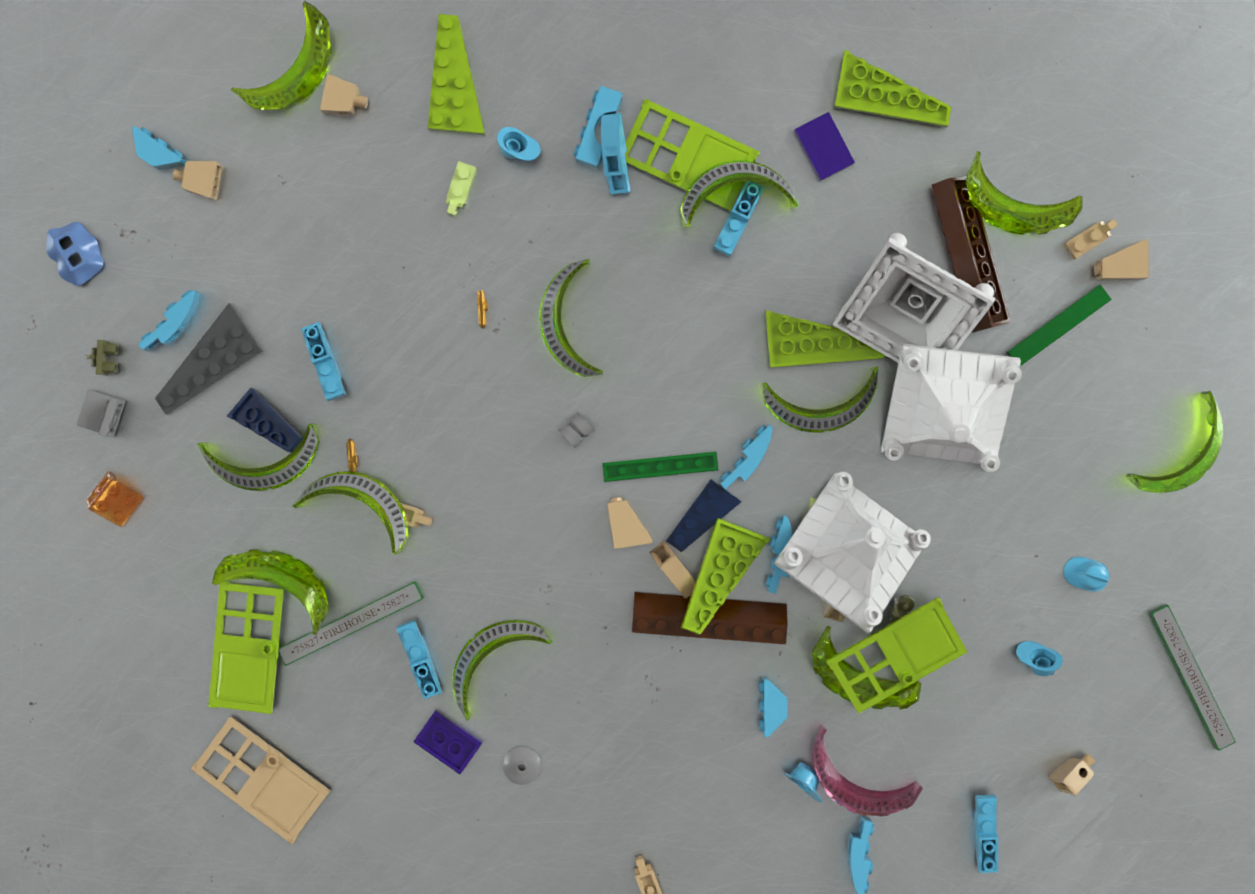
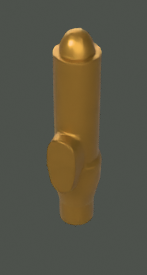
(482, 308)
(352, 458)

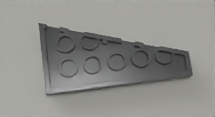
(217, 354)

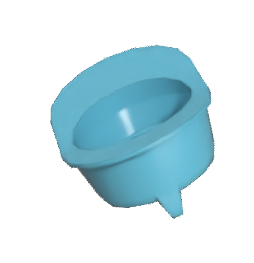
(517, 144)
(1086, 574)
(1039, 658)
(806, 779)

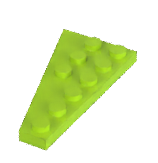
(452, 91)
(880, 93)
(807, 343)
(723, 566)

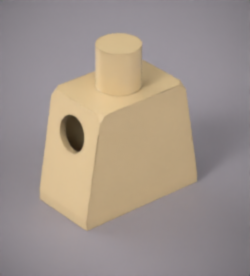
(341, 97)
(200, 178)
(1073, 774)

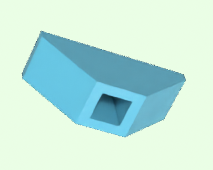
(155, 151)
(773, 707)

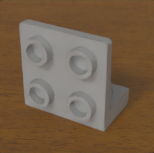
(101, 413)

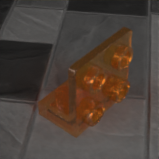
(113, 500)

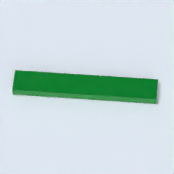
(1060, 324)
(660, 466)

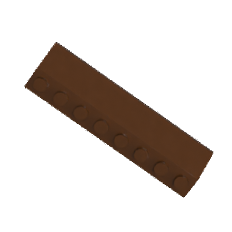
(969, 245)
(732, 621)

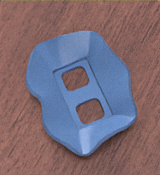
(83, 244)

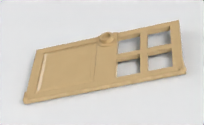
(277, 790)

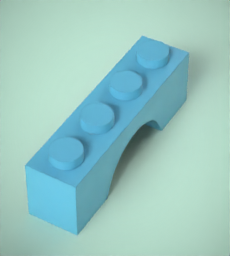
(590, 151)

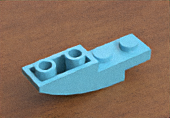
(614, 153)
(738, 218)
(177, 316)
(324, 361)
(754, 452)
(777, 544)
(420, 659)
(985, 833)
(859, 863)

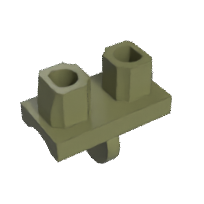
(100, 357)
(900, 607)

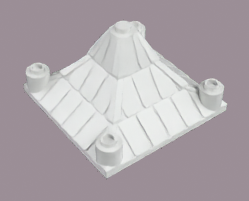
(911, 303)
(950, 405)
(851, 552)

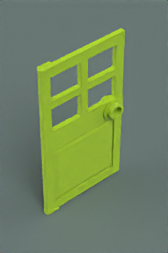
(698, 153)
(911, 646)
(244, 665)

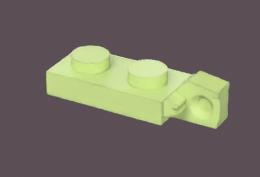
(460, 187)

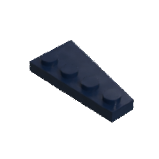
(264, 420)
(710, 505)

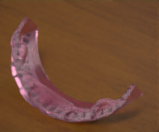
(854, 797)

